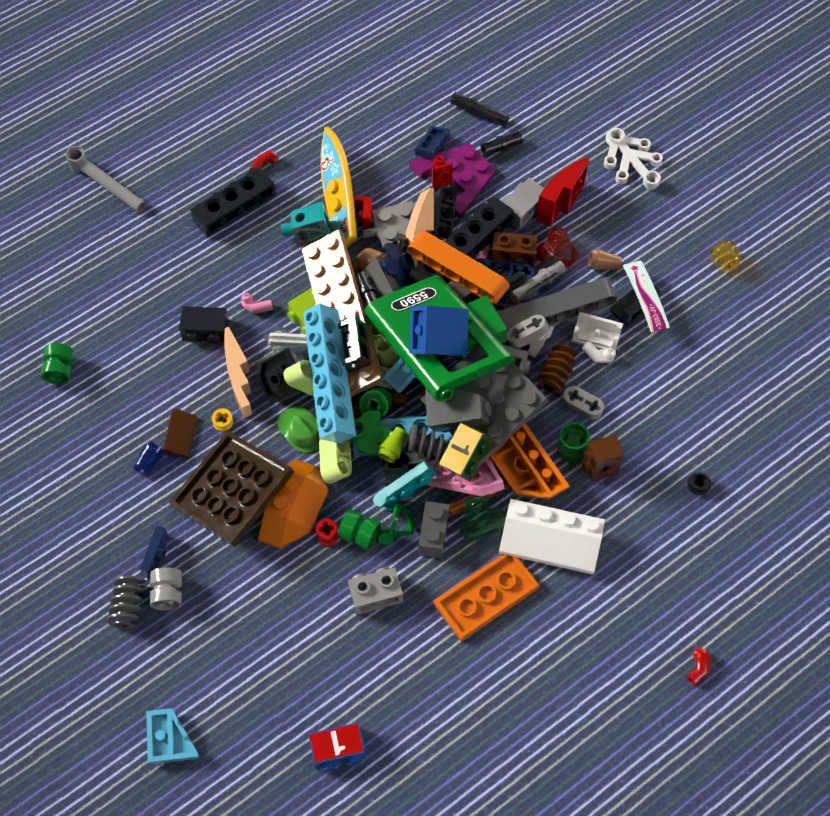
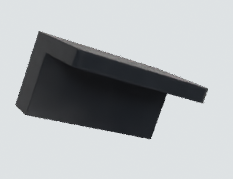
(628, 307)

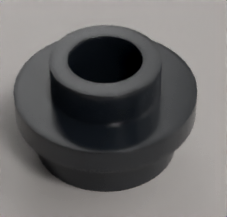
(701, 478)

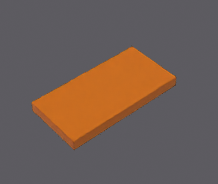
(485, 595)

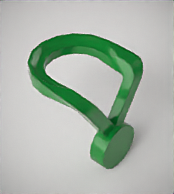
(387, 536)

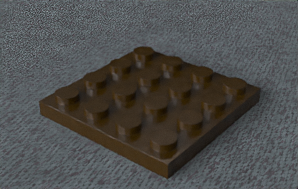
(231, 488)

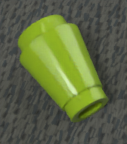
(393, 445)

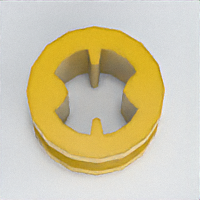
(225, 414)

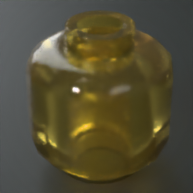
(726, 256)

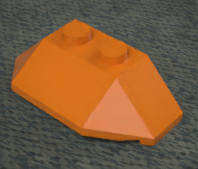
(528, 466)
(294, 507)

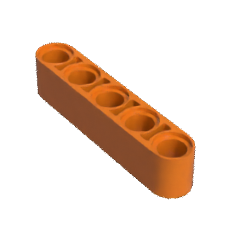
(458, 267)

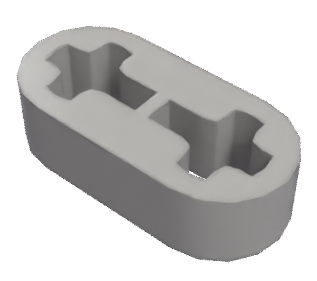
(527, 331)
(583, 403)

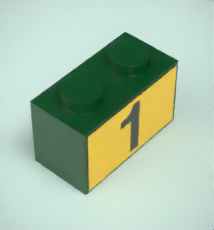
(465, 451)

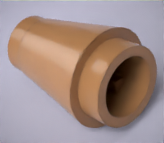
(603, 260)

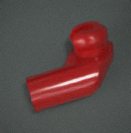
(263, 158)

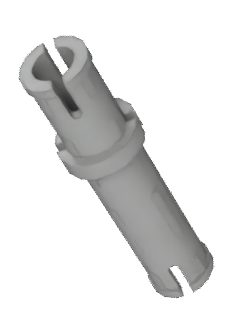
(544, 277)

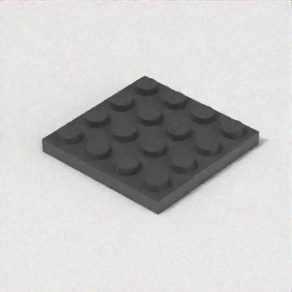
(510, 395)

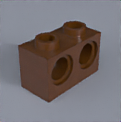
(514, 248)

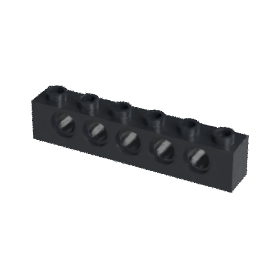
(472, 235)

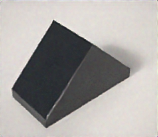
(395, 470)

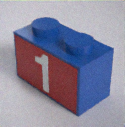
(337, 746)

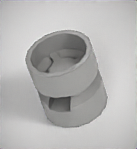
(165, 588)

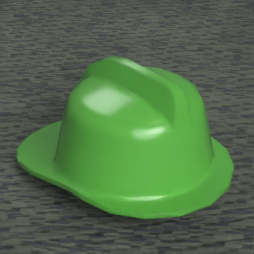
(300, 429)

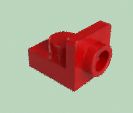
(363, 206)

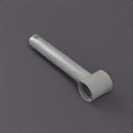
(78, 164)

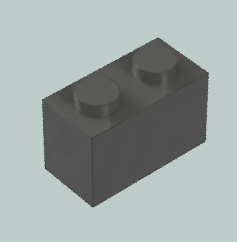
(433, 530)

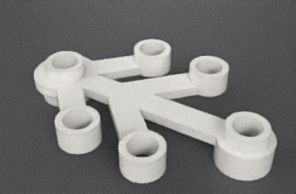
(618, 140)

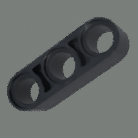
(444, 212)

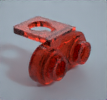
(553, 245)

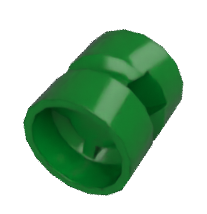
(57, 363)
(377, 399)
(573, 442)
(356, 528)

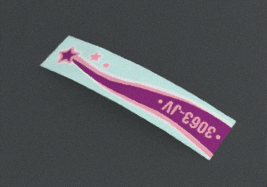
(647, 296)

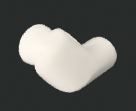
(599, 355)

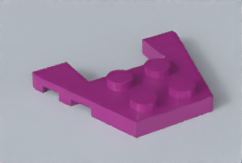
(469, 174)

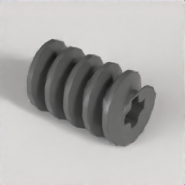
(426, 443)
(124, 601)

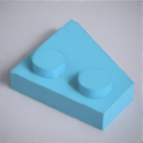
(167, 738)

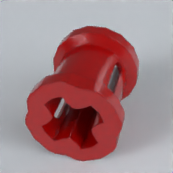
(327, 540)

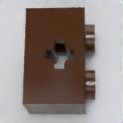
(603, 458)

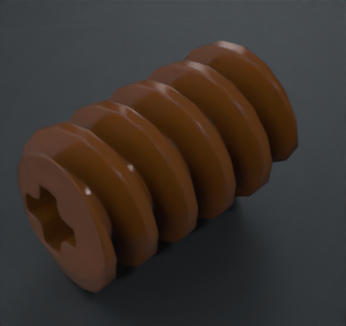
(556, 368)

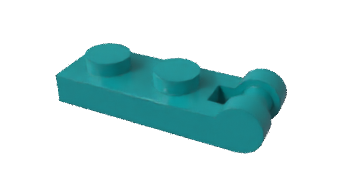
(404, 486)

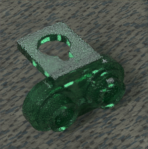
(482, 521)

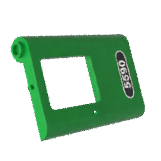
(392, 319)

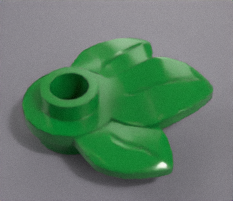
(372, 432)

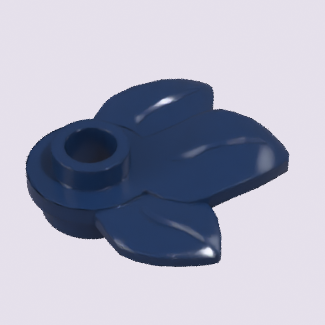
(397, 263)

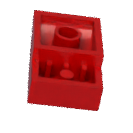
(562, 192)

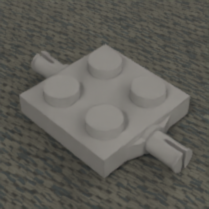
(390, 222)

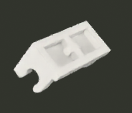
(598, 330)

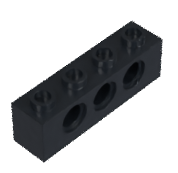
(233, 202)

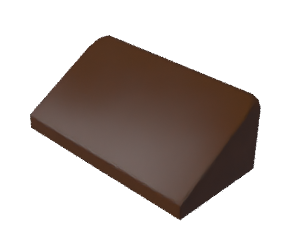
(180, 434)

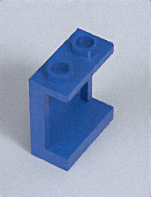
(438, 330)

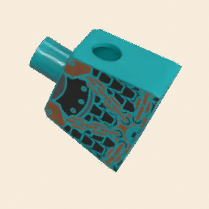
(308, 224)

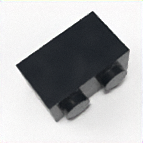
(203, 324)

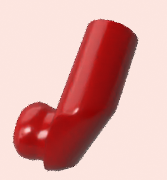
(703, 667)

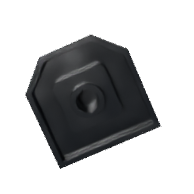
(272, 376)

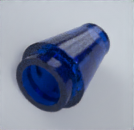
(148, 457)

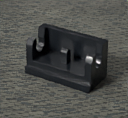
(355, 344)

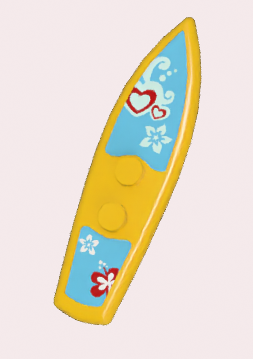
(337, 186)

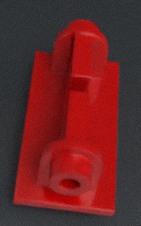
(441, 173)

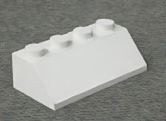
(552, 536)

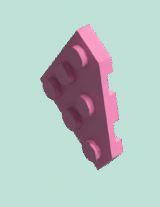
(483, 483)

